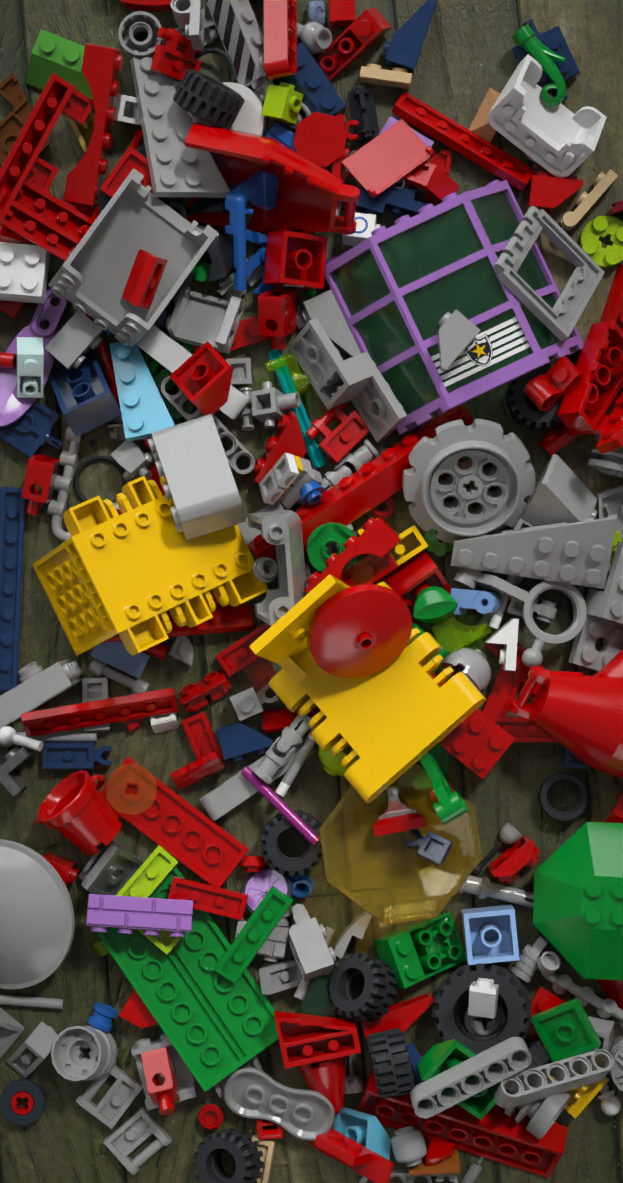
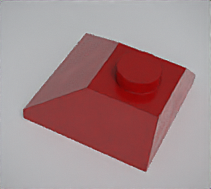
(205, 379)

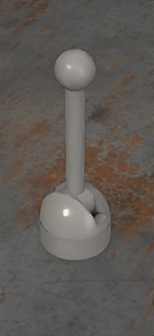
(353, 1082)

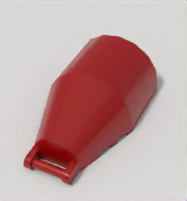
(306, 195)
(578, 714)

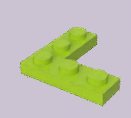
(145, 882)

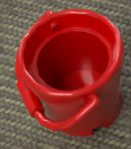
(80, 812)

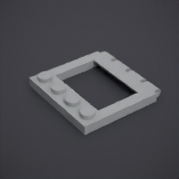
(579, 288)

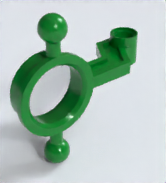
(450, 804)

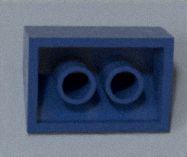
(312, 82)

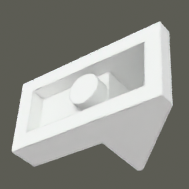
(509, 636)

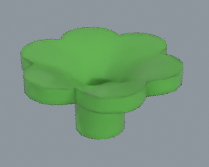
(434, 546)

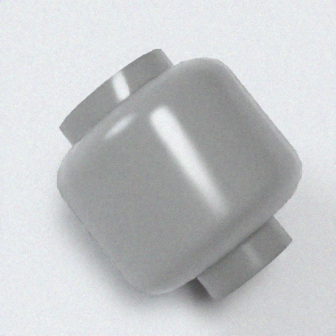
(408, 1146)

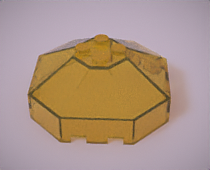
(381, 870)

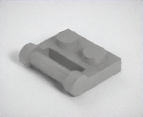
(114, 1101)
(131, 1135)

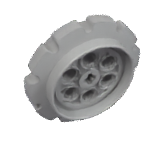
(482, 444)

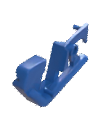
(261, 191)

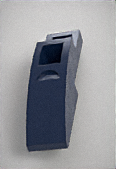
(396, 200)

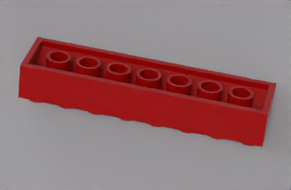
(492, 1138)

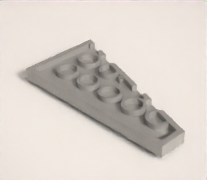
(165, 125)
(551, 552)

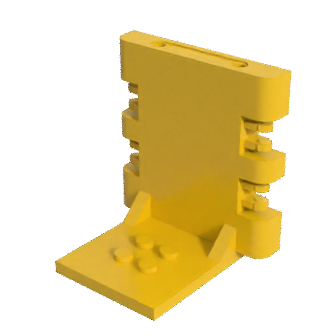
(135, 566)
(383, 716)

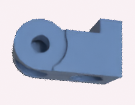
(482, 601)

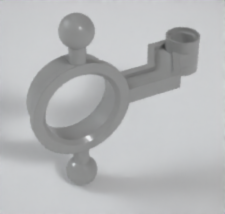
(532, 656)

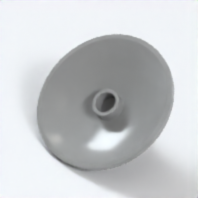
(34, 917)

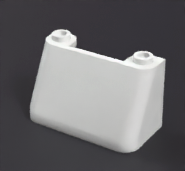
(545, 133)

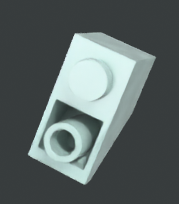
(30, 367)

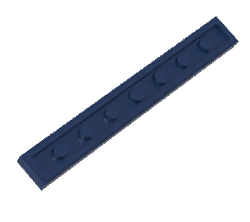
(11, 567)

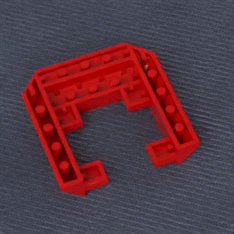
(26, 177)

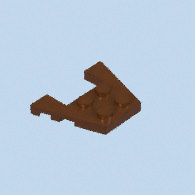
(15, 120)

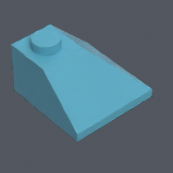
(364, 1130)

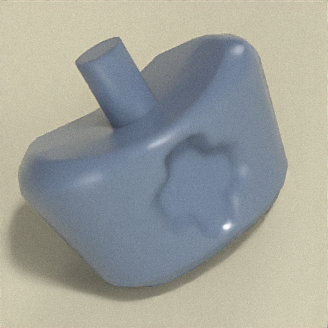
(317, 12)

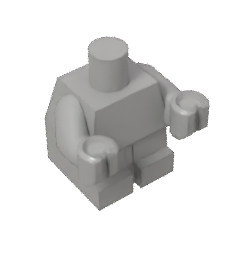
(133, 461)

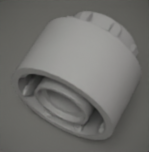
(135, 23)

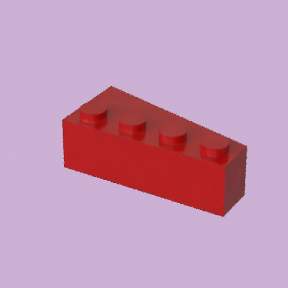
(601, 379)

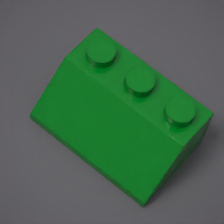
(447, 1055)

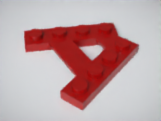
(609, 427)
(503, 694)

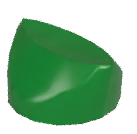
(433, 605)

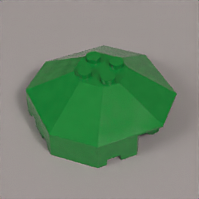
(582, 900)

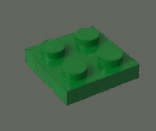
(566, 1030)

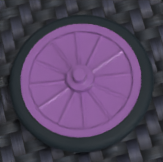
(258, 884)

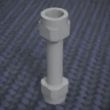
(98, 667)

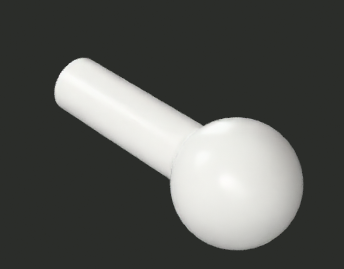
(9, 736)

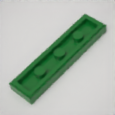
(253, 934)

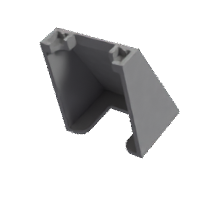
(105, 256)

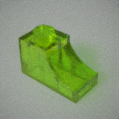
(455, 635)

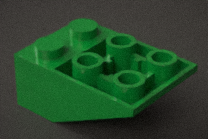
(421, 949)

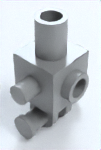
(266, 405)

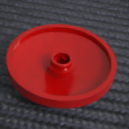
(359, 631)

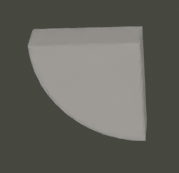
(182, 650)

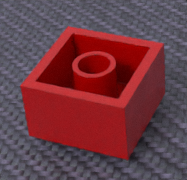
(295, 260)

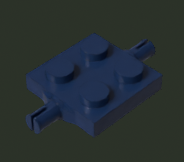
(555, 42)
(32, 430)

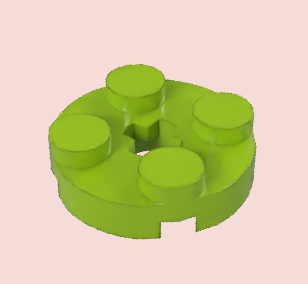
(591, 245)

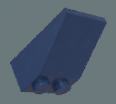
(84, 395)

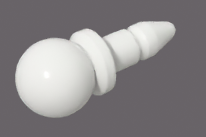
(610, 1104)

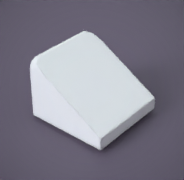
(164, 722)

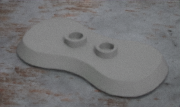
(259, 1096)

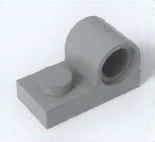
(191, 16)

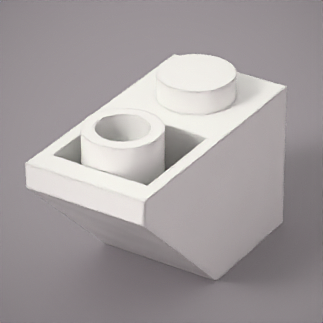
(483, 998)

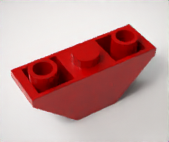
(287, 440)

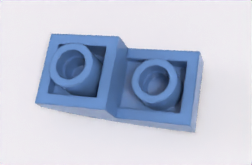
(117, 656)

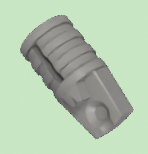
(527, 965)

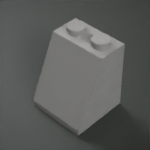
(559, 497)

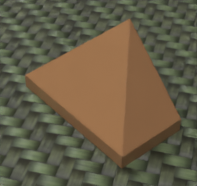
(480, 124)

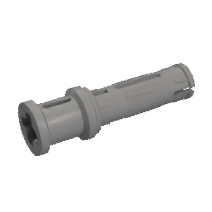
(483, 888)

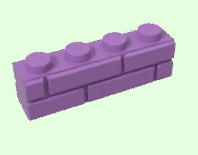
(139, 913)

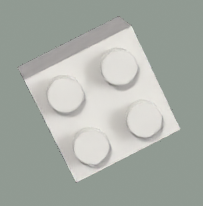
(23, 272)

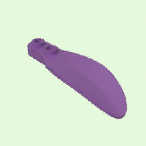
(10, 406)

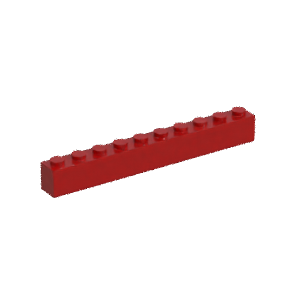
(365, 487)

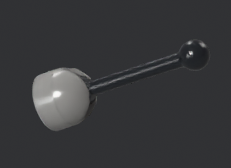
(508, 835)

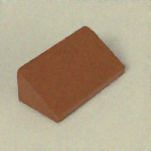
(446, 1166)

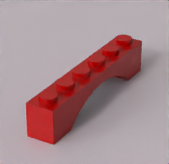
(101, 71)

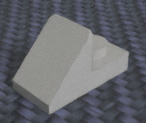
(279, 976)

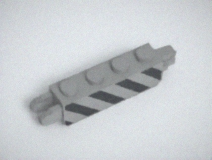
(242, 42)

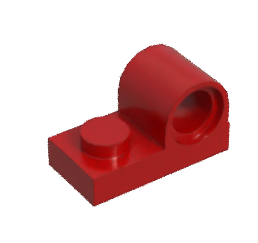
(551, 387)

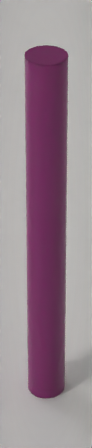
(281, 806)

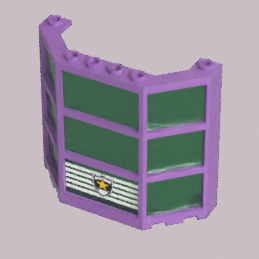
(430, 265)

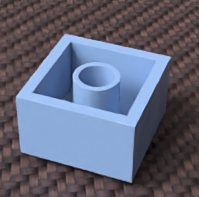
(490, 934)

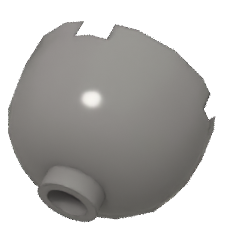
(471, 663)

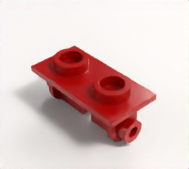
(194, 695)

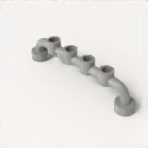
(64, 483)
(550, 962)

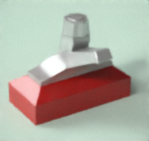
(398, 816)

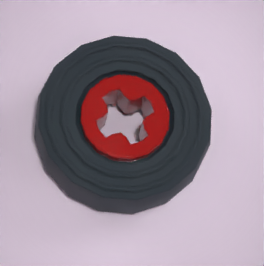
(36, 1102)

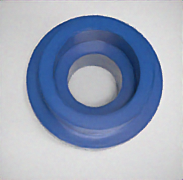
(311, 492)
(302, 891)

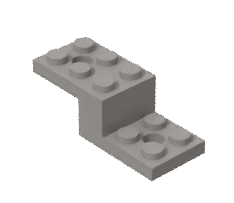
(347, 380)
(602, 620)

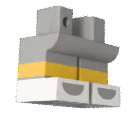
(286, 480)

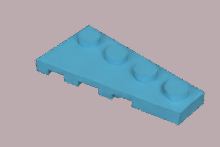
(138, 395)

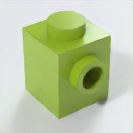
(282, 103)

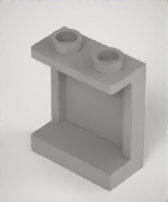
(204, 319)
(185, 1079)

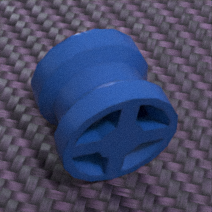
(102, 1016)

